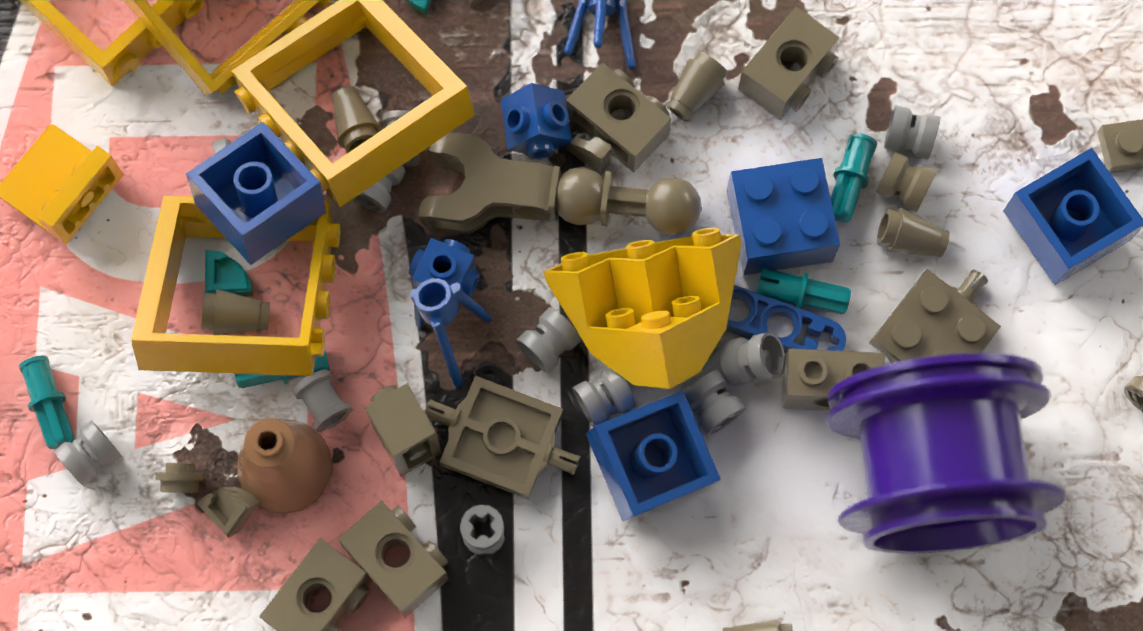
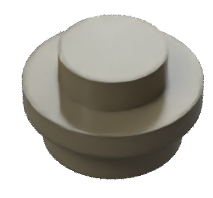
(179, 478)

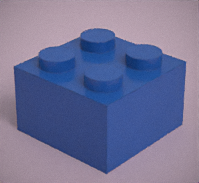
(256, 193)
(783, 216)
(1073, 216)
(652, 455)

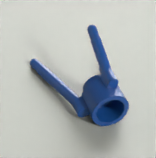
(600, 9)
(437, 305)

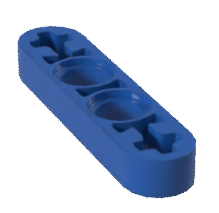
(764, 307)

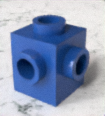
(536, 121)
(447, 255)

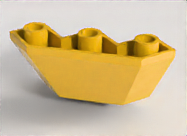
(651, 305)

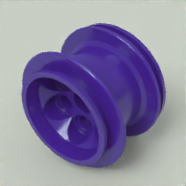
(944, 452)

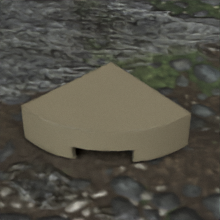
(594, 153)
(229, 508)

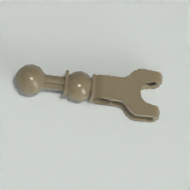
(540, 192)

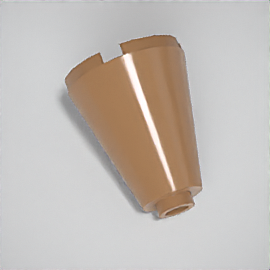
(284, 464)

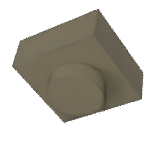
(1122, 145)

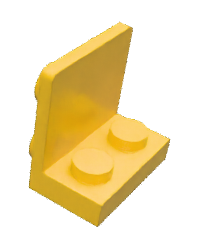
(60, 183)

